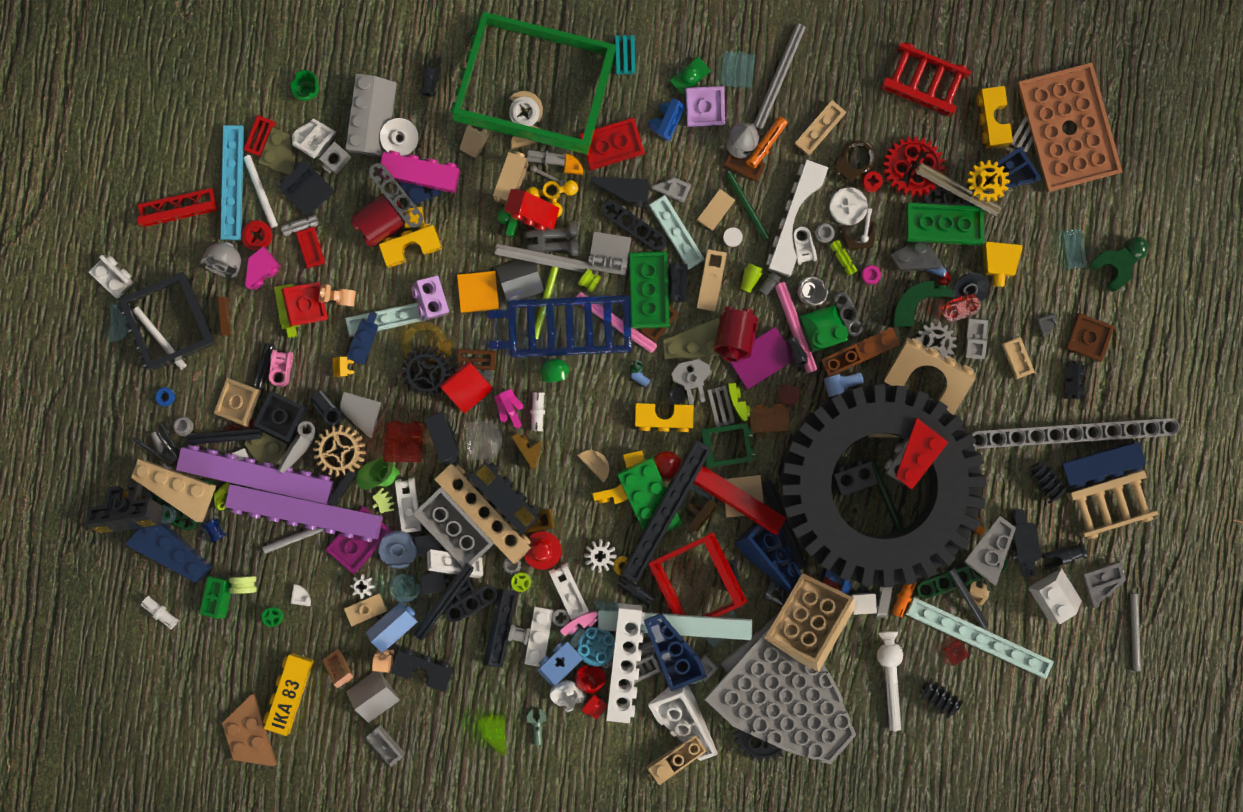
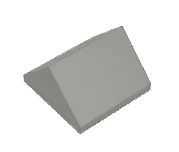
(372, 696)

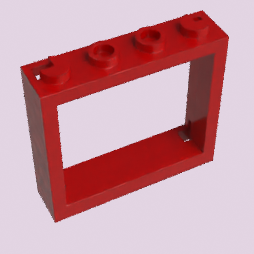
(722, 565)

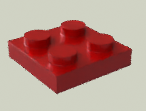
(303, 304)

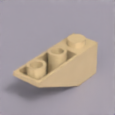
(711, 280)
(675, 759)

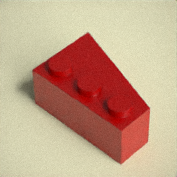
(531, 210)

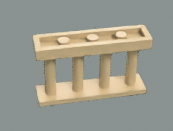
(1098, 491)

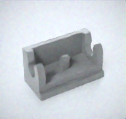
(385, 746)

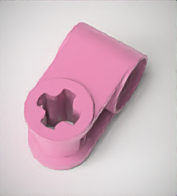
(280, 366)

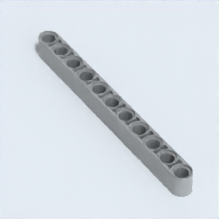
(1120, 432)

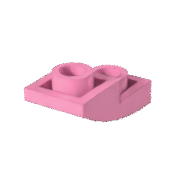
(584, 620)

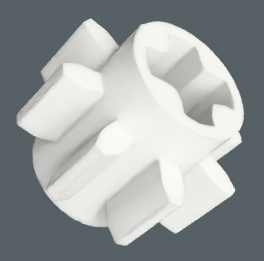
(359, 590)

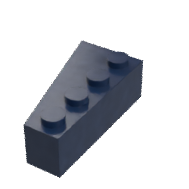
(170, 550)

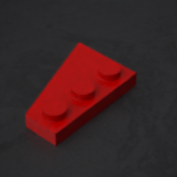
(921, 451)

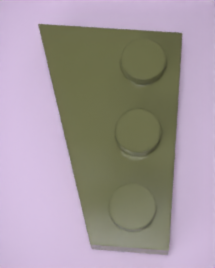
(693, 342)

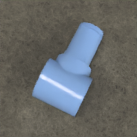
(838, 384)

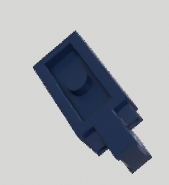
(363, 339)

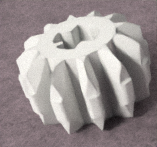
(604, 560)

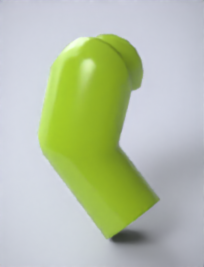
(221, 495)

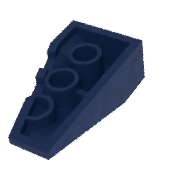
(676, 657)

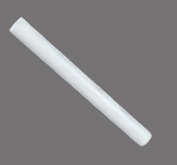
(260, 191)
(157, 335)

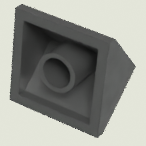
(519, 280)

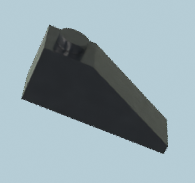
(625, 189)

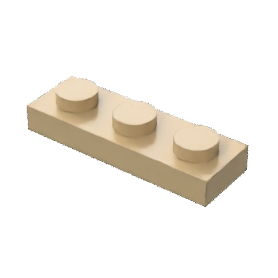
(820, 128)

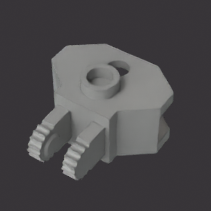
(693, 379)

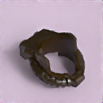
(848, 172)

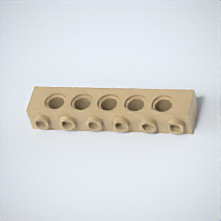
(447, 480)

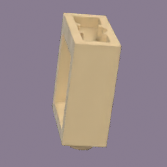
(511, 176)

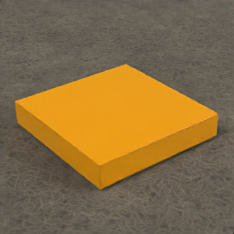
(478, 292)

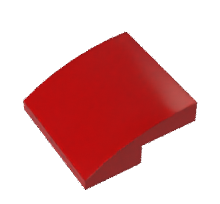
(466, 387)

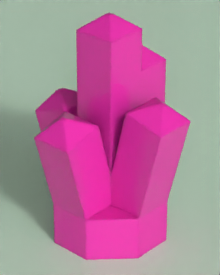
(505, 402)

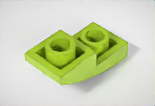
(740, 408)

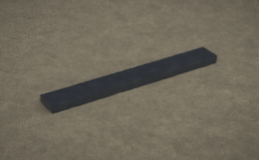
(665, 510)

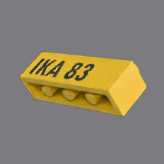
(289, 694)

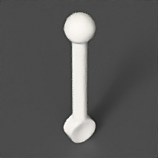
(865, 238)

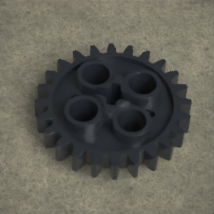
(755, 751)

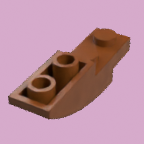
(860, 352)

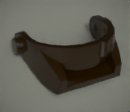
(853, 244)

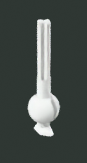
(890, 656)

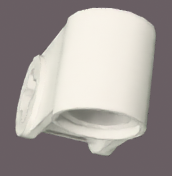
(804, 247)

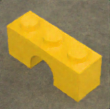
(994, 134)
(394, 249)
(681, 419)

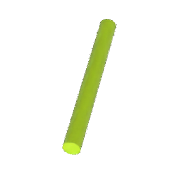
(547, 294)

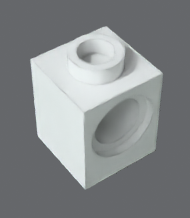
(864, 603)

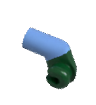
(637, 373)

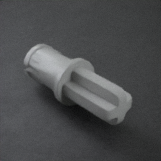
(545, 158)

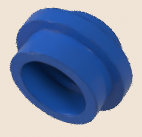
(159, 396)

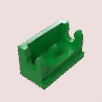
(216, 598)

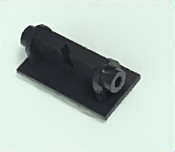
(677, 282)
(1076, 387)

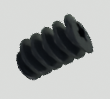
(1047, 480)
(940, 698)

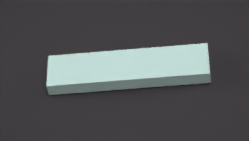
(676, 232)
(387, 318)

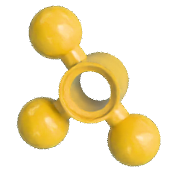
(570, 188)

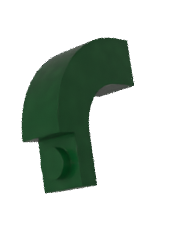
(905, 306)

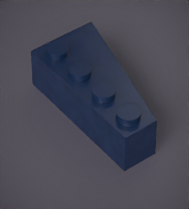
(1105, 463)

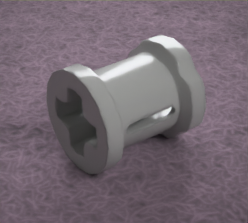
(519, 634)

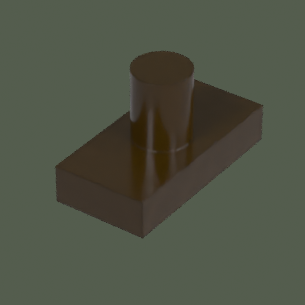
(700, 515)

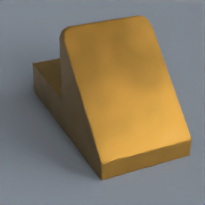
(530, 454)
(545, 522)

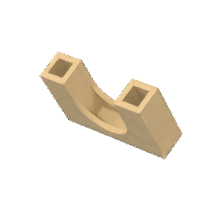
(915, 355)

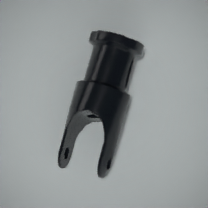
(429, 76)
(1065, 555)

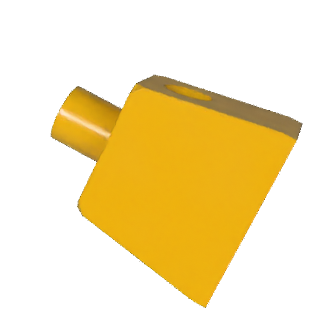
(1000, 261)

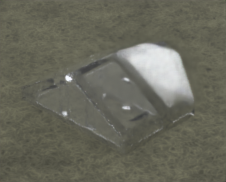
(483, 440)

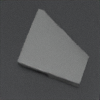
(361, 412)

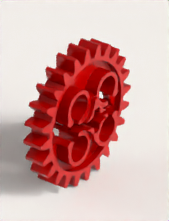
(899, 157)

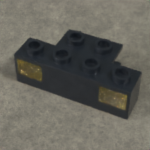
(504, 496)
(125, 511)

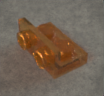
(769, 419)

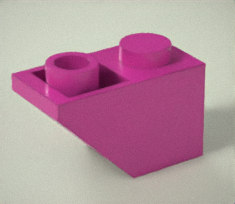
(260, 266)

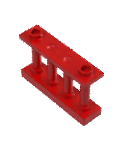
(911, 91)

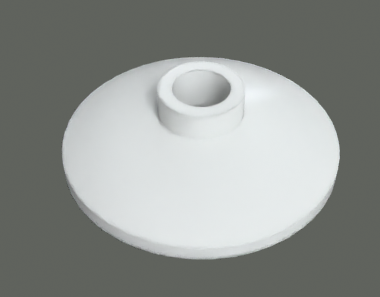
(399, 127)

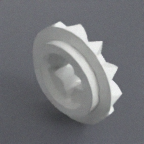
(527, 103)

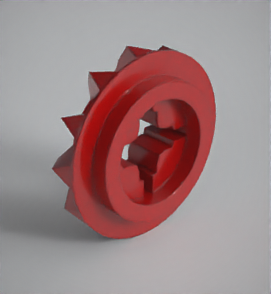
(248, 238)

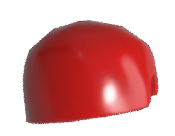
(667, 464)
(590, 678)

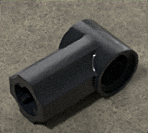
(326, 407)

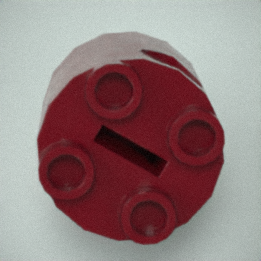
(378, 220)
(736, 334)

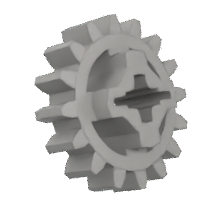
(931, 336)

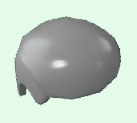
(812, 291)

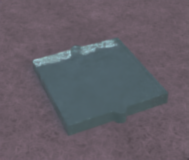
(737, 69)

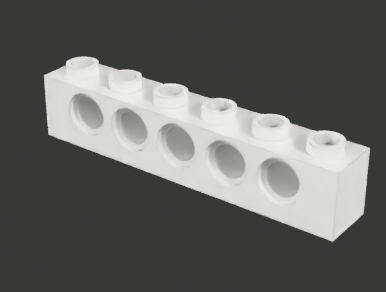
(616, 711)

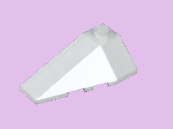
(682, 717)

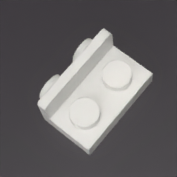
(111, 277)

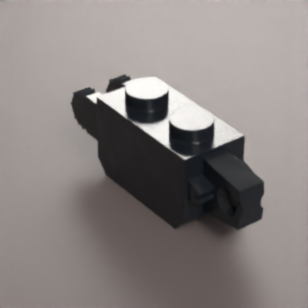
(1024, 543)

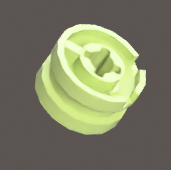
(242, 585)

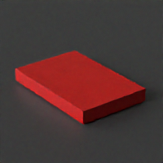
(614, 144)

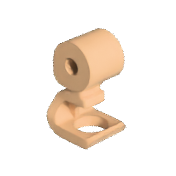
(342, 296)
(383, 661)

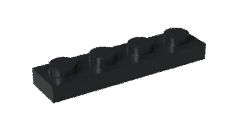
(500, 628)

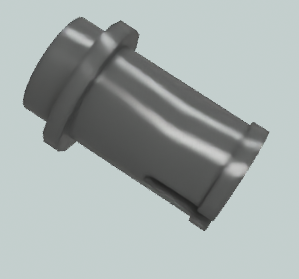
(769, 283)

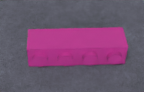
(421, 172)

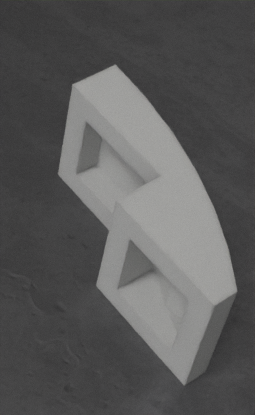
(976, 338)

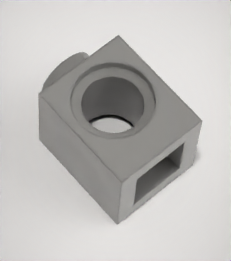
(333, 150)

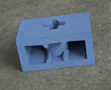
(569, 658)

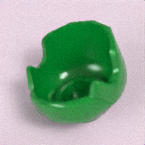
(305, 85)
(554, 370)

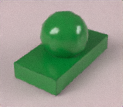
(690, 76)
(505, 219)

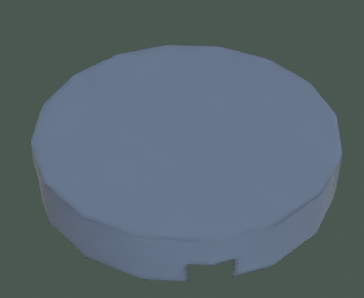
(397, 549)

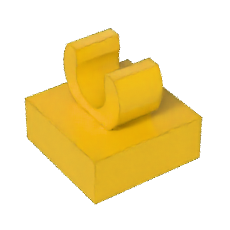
(340, 367)

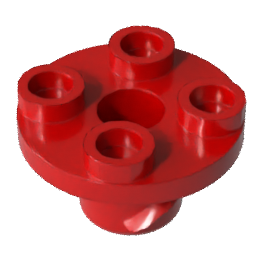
(545, 550)

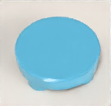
(596, 647)

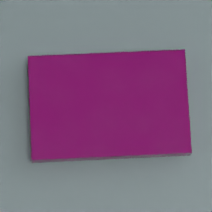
(767, 357)
(353, 551)

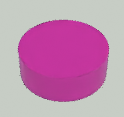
(871, 275)

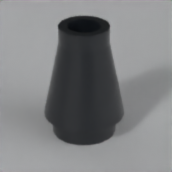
(797, 355)

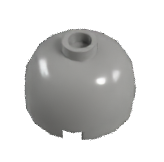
(222, 259)

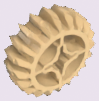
(336, 442)

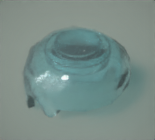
(404, 588)

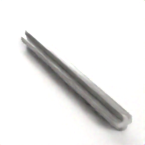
(779, 76)

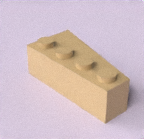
(179, 490)

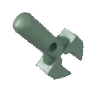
(537, 725)

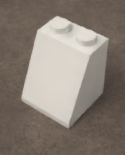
(1056, 597)

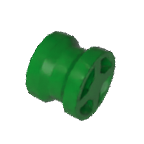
(268, 616)

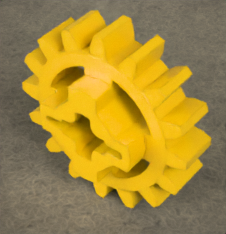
(982, 176)

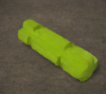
(843, 257)

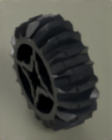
(423, 363)

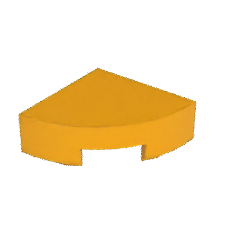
(572, 165)

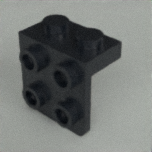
(305, 188)

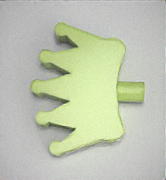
(381, 501)

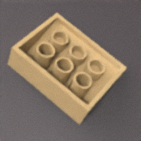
(811, 621)

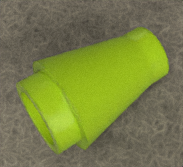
(750, 277)

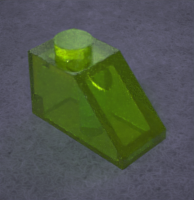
(494, 731)

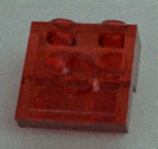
(404, 441)

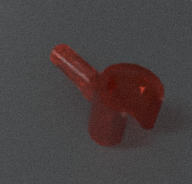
(239, 426)

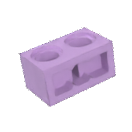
(435, 297)

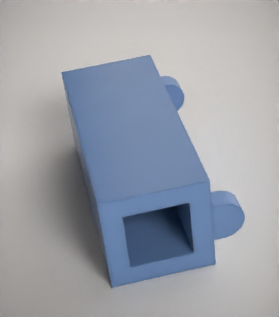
(392, 626)

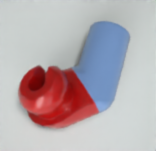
(944, 276)

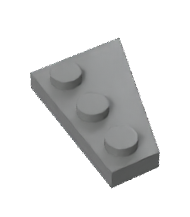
(991, 551)

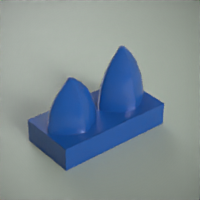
(666, 126)

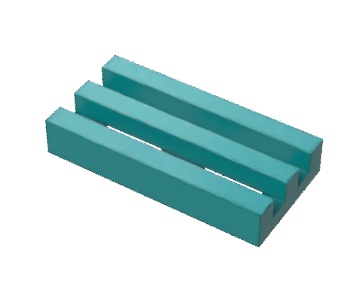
(625, 38)

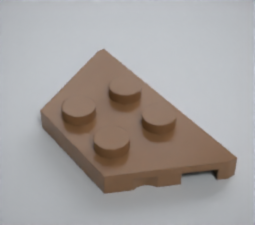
(247, 735)

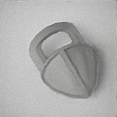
(742, 138)

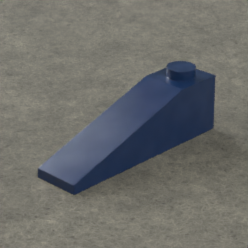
(770, 555)

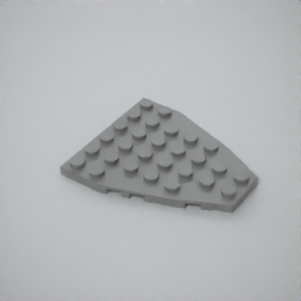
(784, 703)

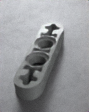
(398, 193)

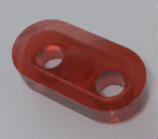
(962, 308)

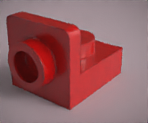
(594, 706)

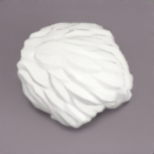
(567, 694)

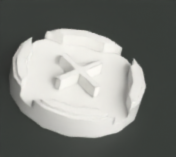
(848, 206)

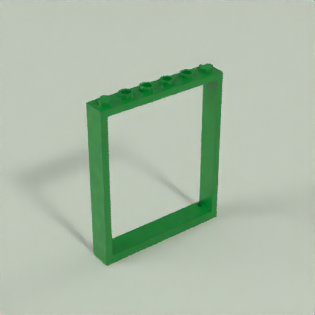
(520, 130)

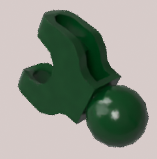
(1122, 261)

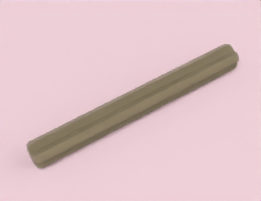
(956, 188)

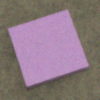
(705, 106)

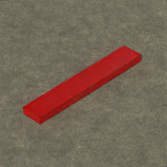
(739, 500)

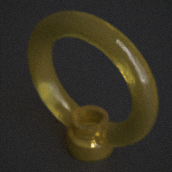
(444, 344)

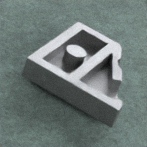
(916, 257)
(1103, 581)

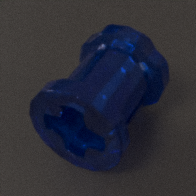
(214, 530)

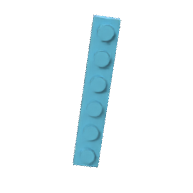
(232, 182)

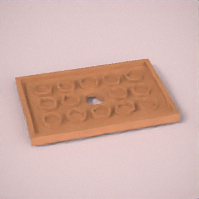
(1075, 98)

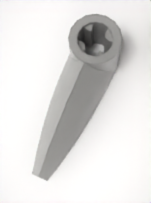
(298, 445)

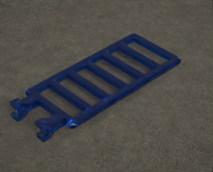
(568, 302)

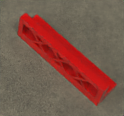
(177, 212)

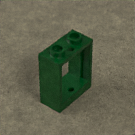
(747, 433)

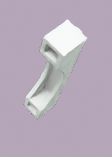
(784, 255)

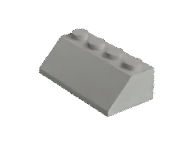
(370, 111)
(453, 528)

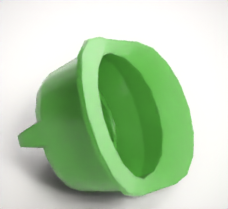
(377, 474)

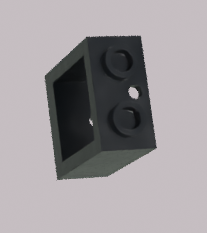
(443, 438)

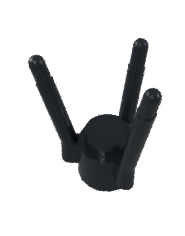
(171, 452)

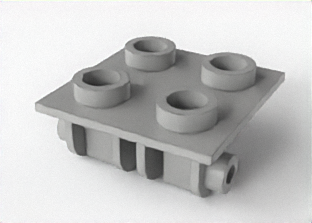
(609, 253)

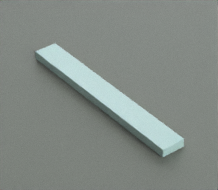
(688, 625)
(979, 637)

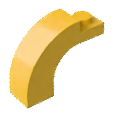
(618, 492)

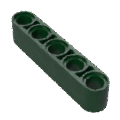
(932, 582)

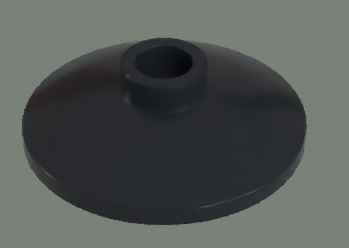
(978, 286)

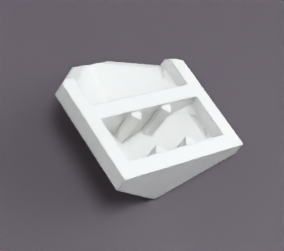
(313, 138)

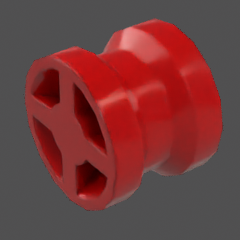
(871, 185)

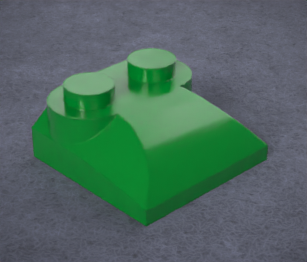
(824, 328)

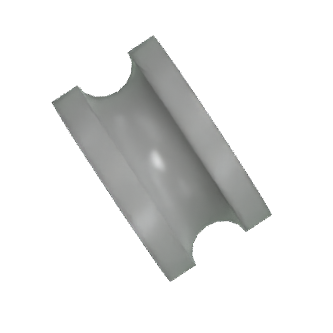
(565, 621)

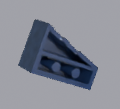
(1019, 168)

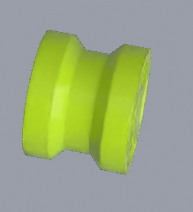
(589, 280)
(521, 584)

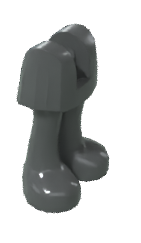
(569, 231)

